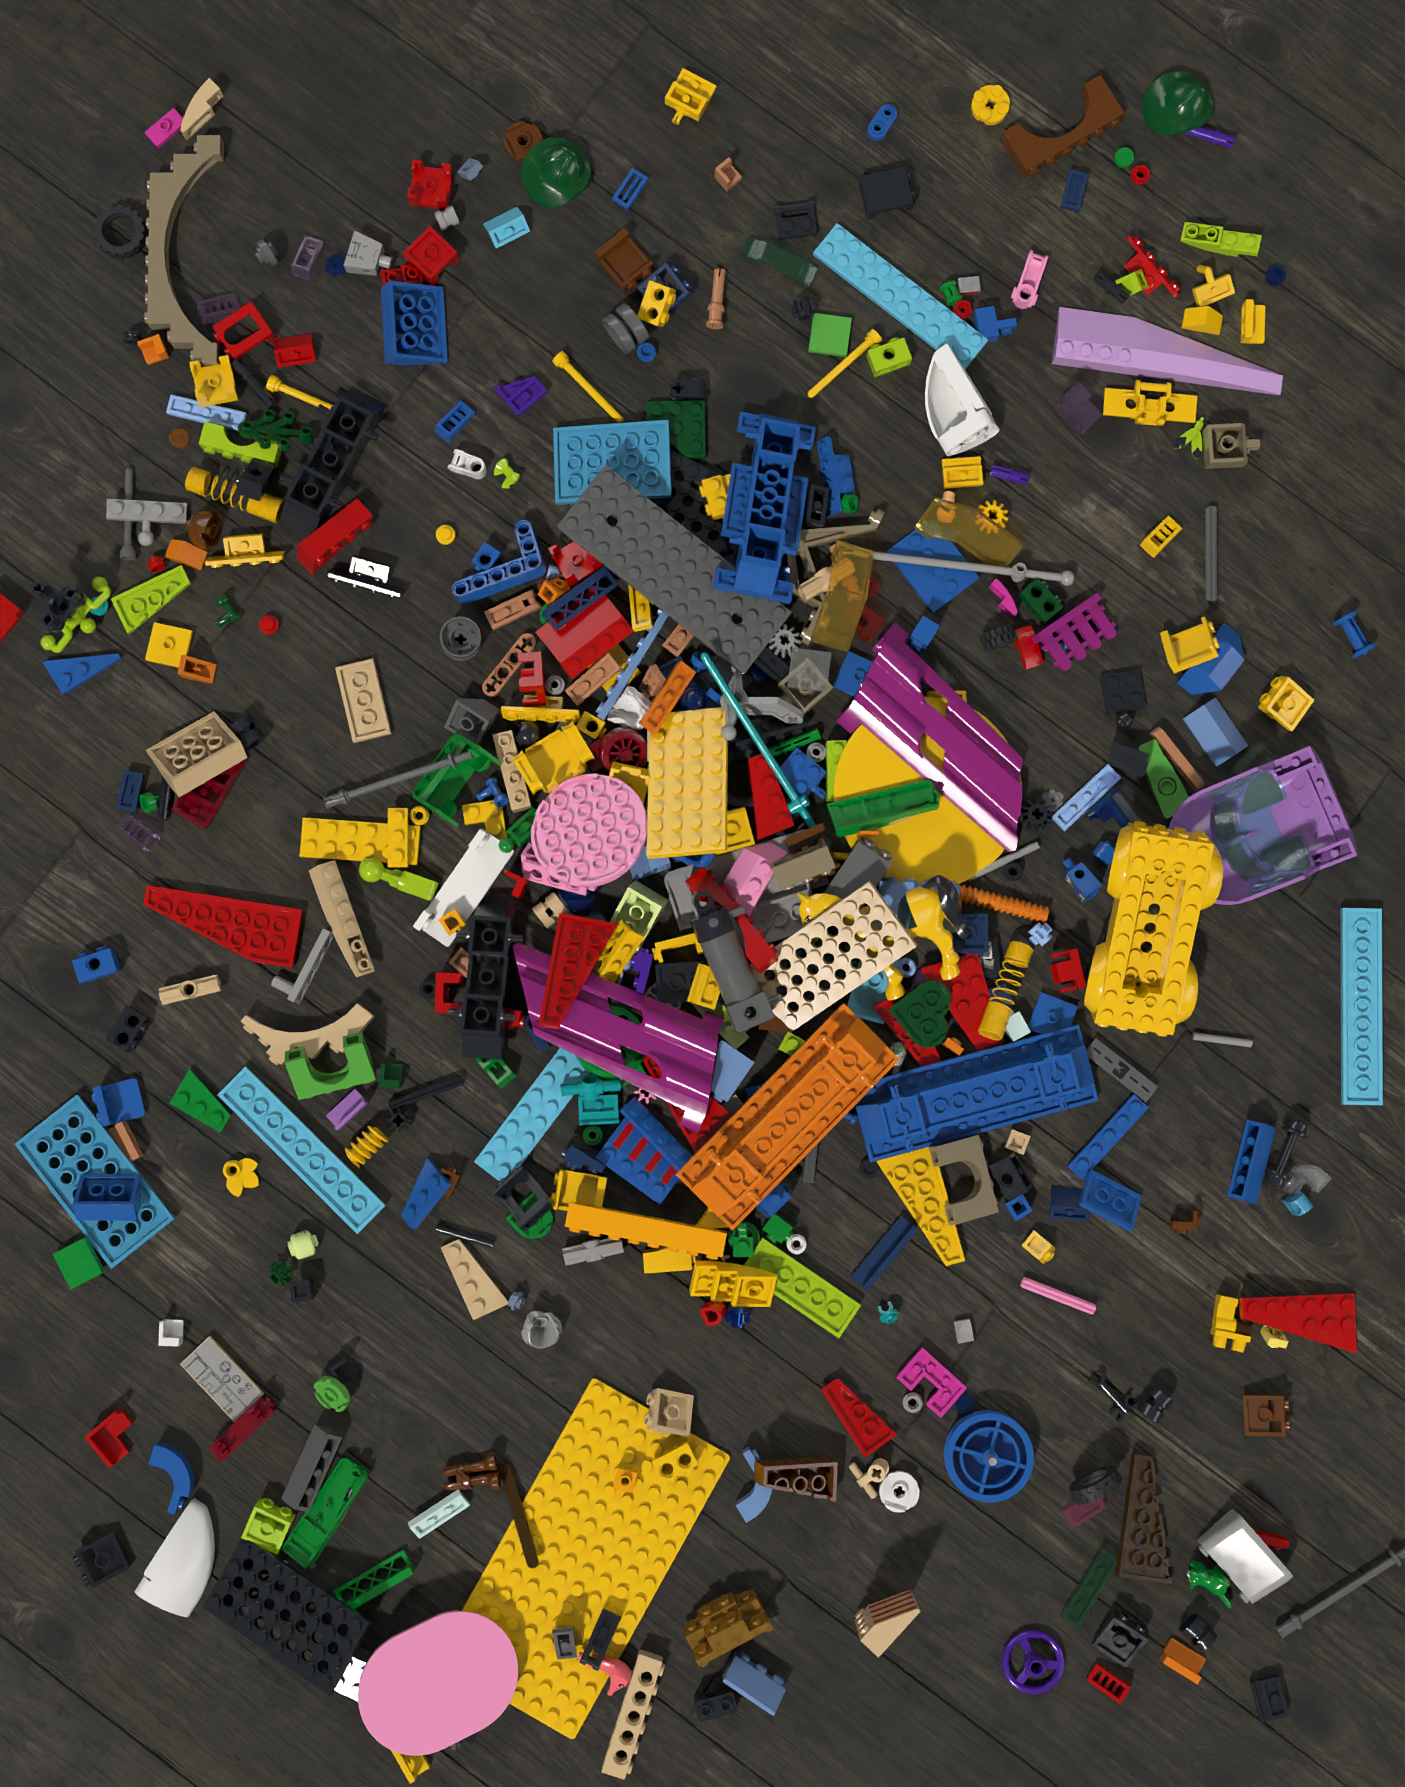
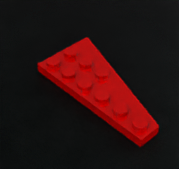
(1315, 1316)

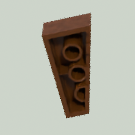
(799, 1475)

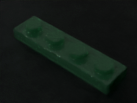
(1089, 1588)

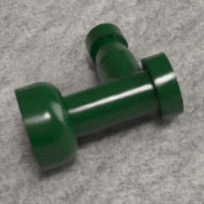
(231, 615)

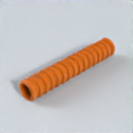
(1005, 904)

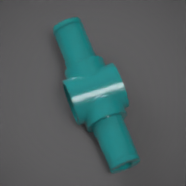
(590, 1087)

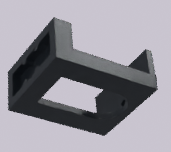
(539, 1209)

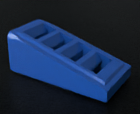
(450, 433)

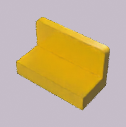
(1252, 322)

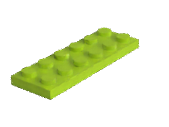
(805, 1289)

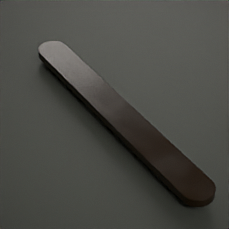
(519, 1515)

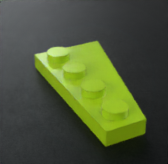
(148, 598)

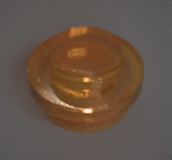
(179, 438)

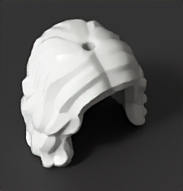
(629, 709)

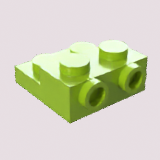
(268, 1525)

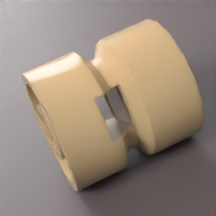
(555, 905)

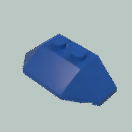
(1215, 673)

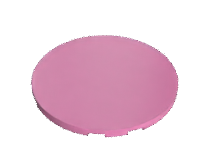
(589, 830)

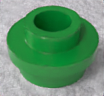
(599, 1135)

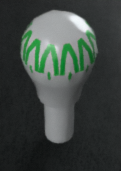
(900, 1051)

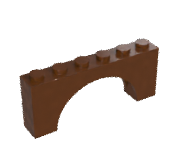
(1035, 152)

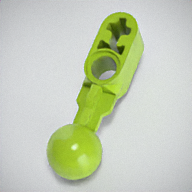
(372, 870)

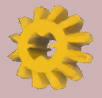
(989, 509)

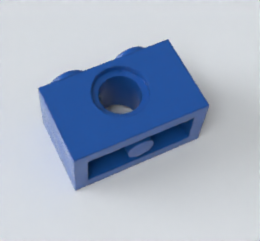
(922, 634)
(108, 965)

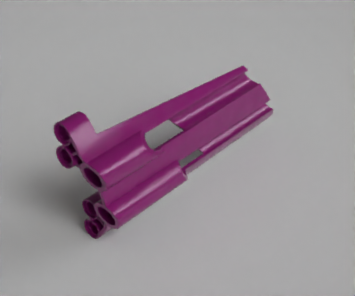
(978, 764)
(672, 1038)

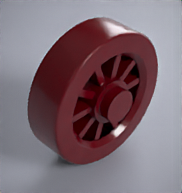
(623, 750)

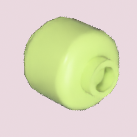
(302, 1244)

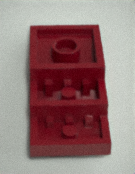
(204, 801)

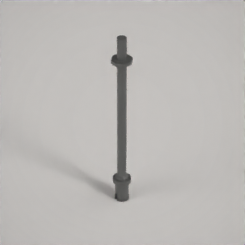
(345, 796)
(1296, 1621)

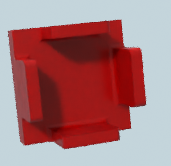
(1069, 970)

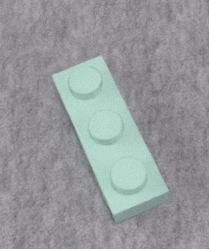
(438, 1514)

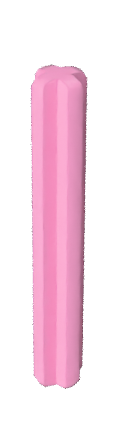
(1058, 1295)

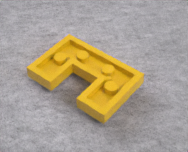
(487, 813)

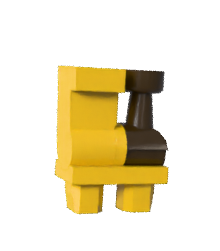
(1226, 1326)

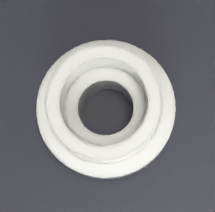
(801, 1248)

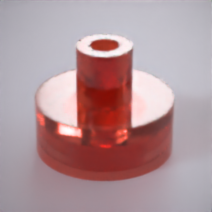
(873, 591)

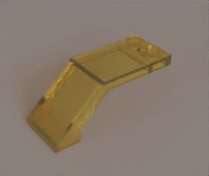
(971, 530)
(844, 596)

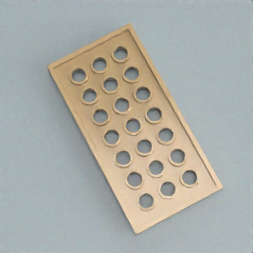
(842, 960)

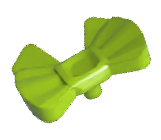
(503, 467)

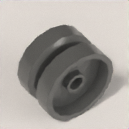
(625, 328)

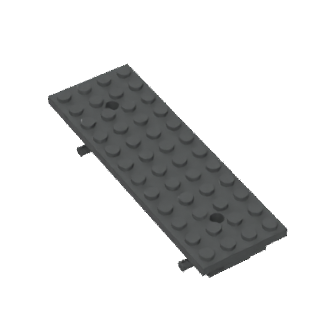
(670, 568)

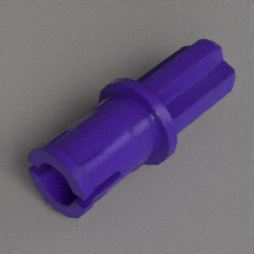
(1009, 474)

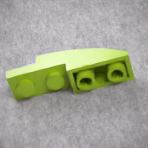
(1220, 241)

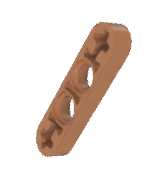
(506, 663)
(1177, 759)

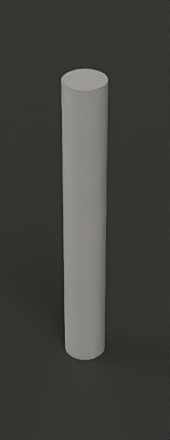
(1222, 1039)

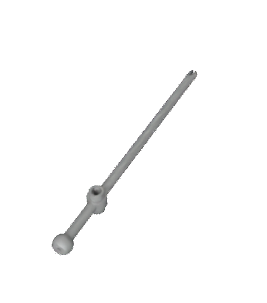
(1017, 572)

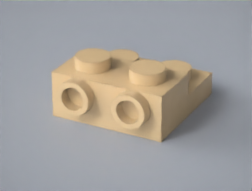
(669, 1412)

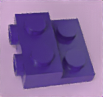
(642, 964)

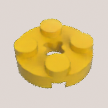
(986, 114)

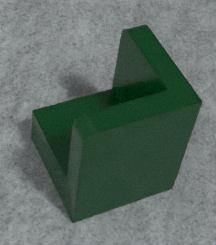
(391, 1075)

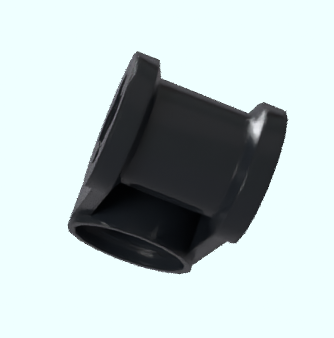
(689, 390)

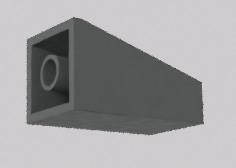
(862, 865)

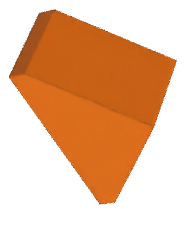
(186, 554)
(196, 669)

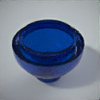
(576, 902)

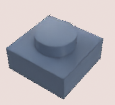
(470, 169)

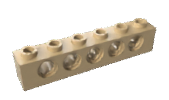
(612, 1763)

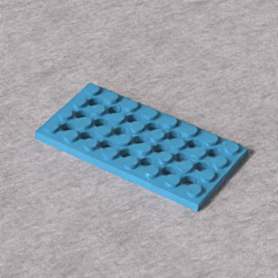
(66, 1192)

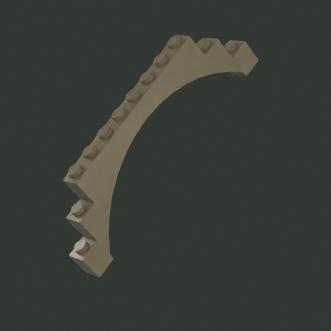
(165, 199)

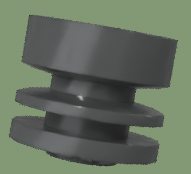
(452, 631)

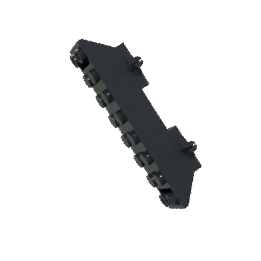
(322, 477)
(488, 980)

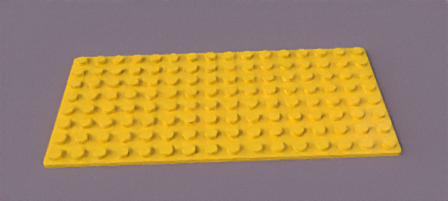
(592, 1549)

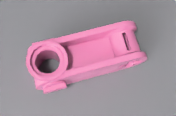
(1029, 281)

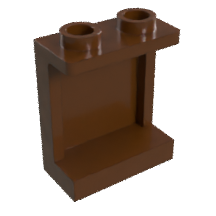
(624, 261)
(809, 837)

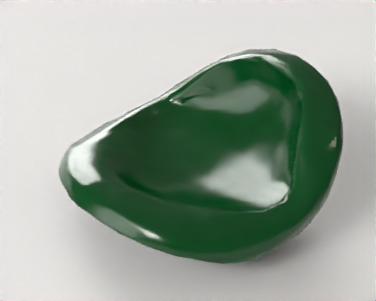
(1177, 104)
(555, 172)

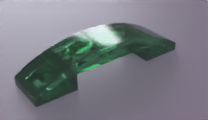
(779, 259)

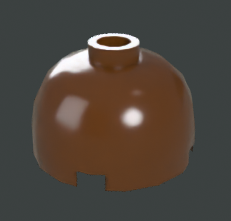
(204, 529)

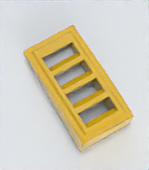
(1152, 545)

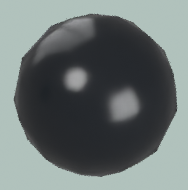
(527, 734)

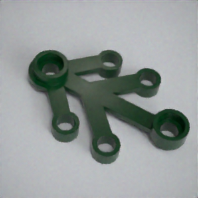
(273, 431)

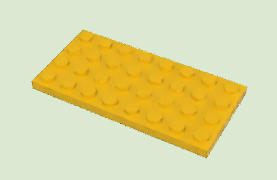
(688, 785)

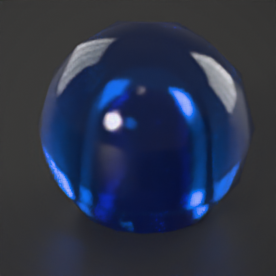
(693, 699)

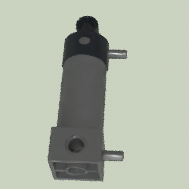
(730, 965)

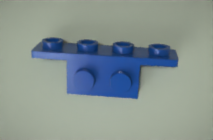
(836, 475)

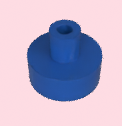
(697, 661)

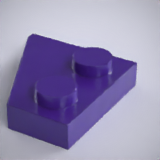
(521, 394)

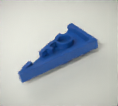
(75, 671)

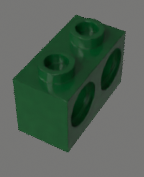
(1036, 604)

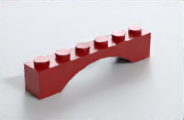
(756, 949)

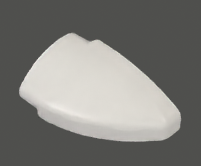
(955, 405)
(182, 1563)

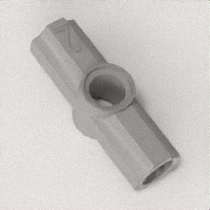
(592, 1250)

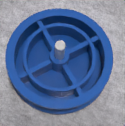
(988, 1456)

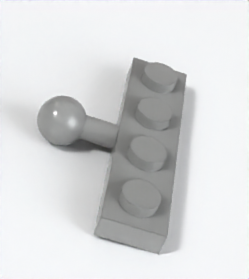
(146, 512)

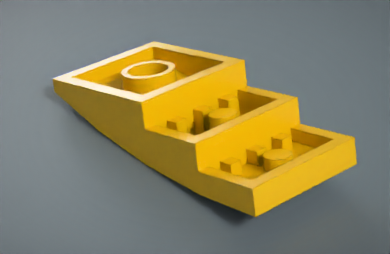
(734, 1283)

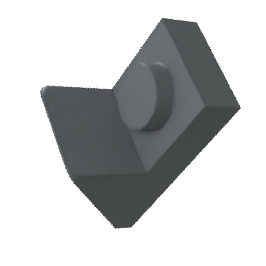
(564, 1641)

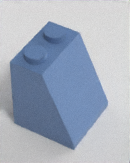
(728, 1071)

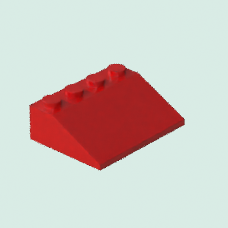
(586, 635)

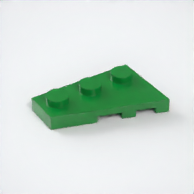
(200, 1103)

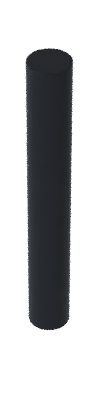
(464, 1236)

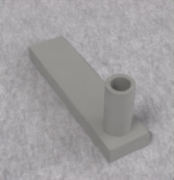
(297, 991)

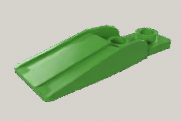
(1163, 780)

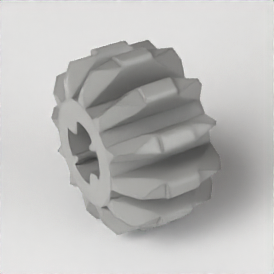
(792, 641)

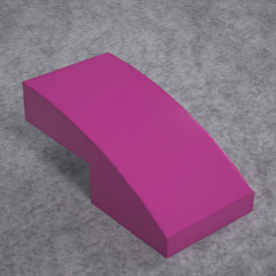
(1007, 603)

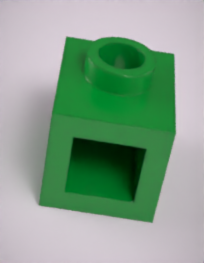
(777, 1229)

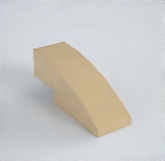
(200, 108)

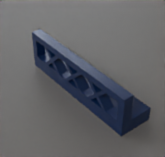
(574, 595)
(883, 1253)

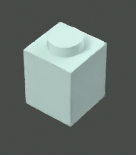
(1016, 1027)

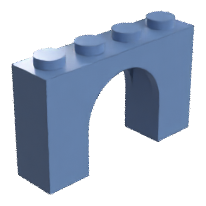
(895, 892)

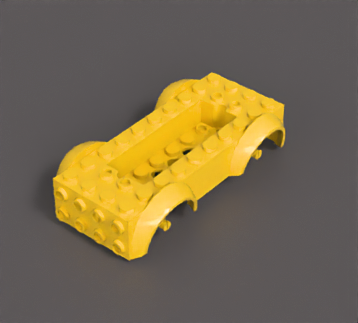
(1161, 985)

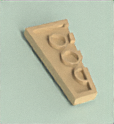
(473, 1282)

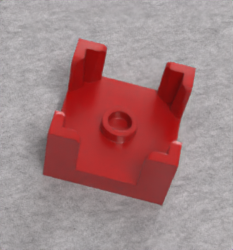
(430, 185)
(430, 255)
(575, 563)
(533, 679)
(442, 991)

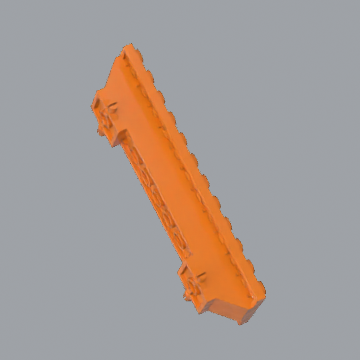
(787, 1116)

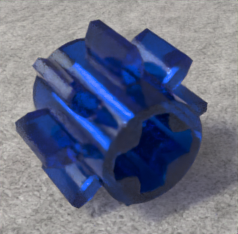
(738, 1317)

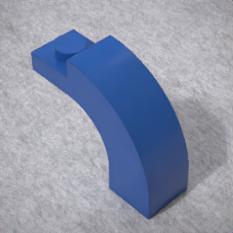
(179, 1468)

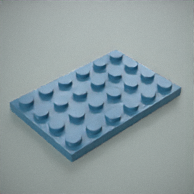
(632, 450)

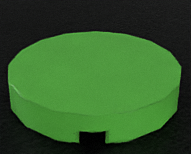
(332, 1393)

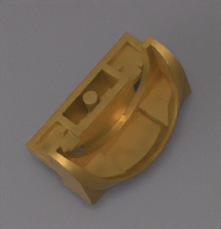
(725, 1626)

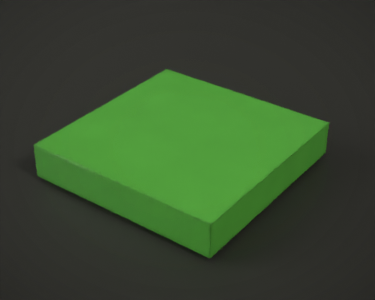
(830, 335)

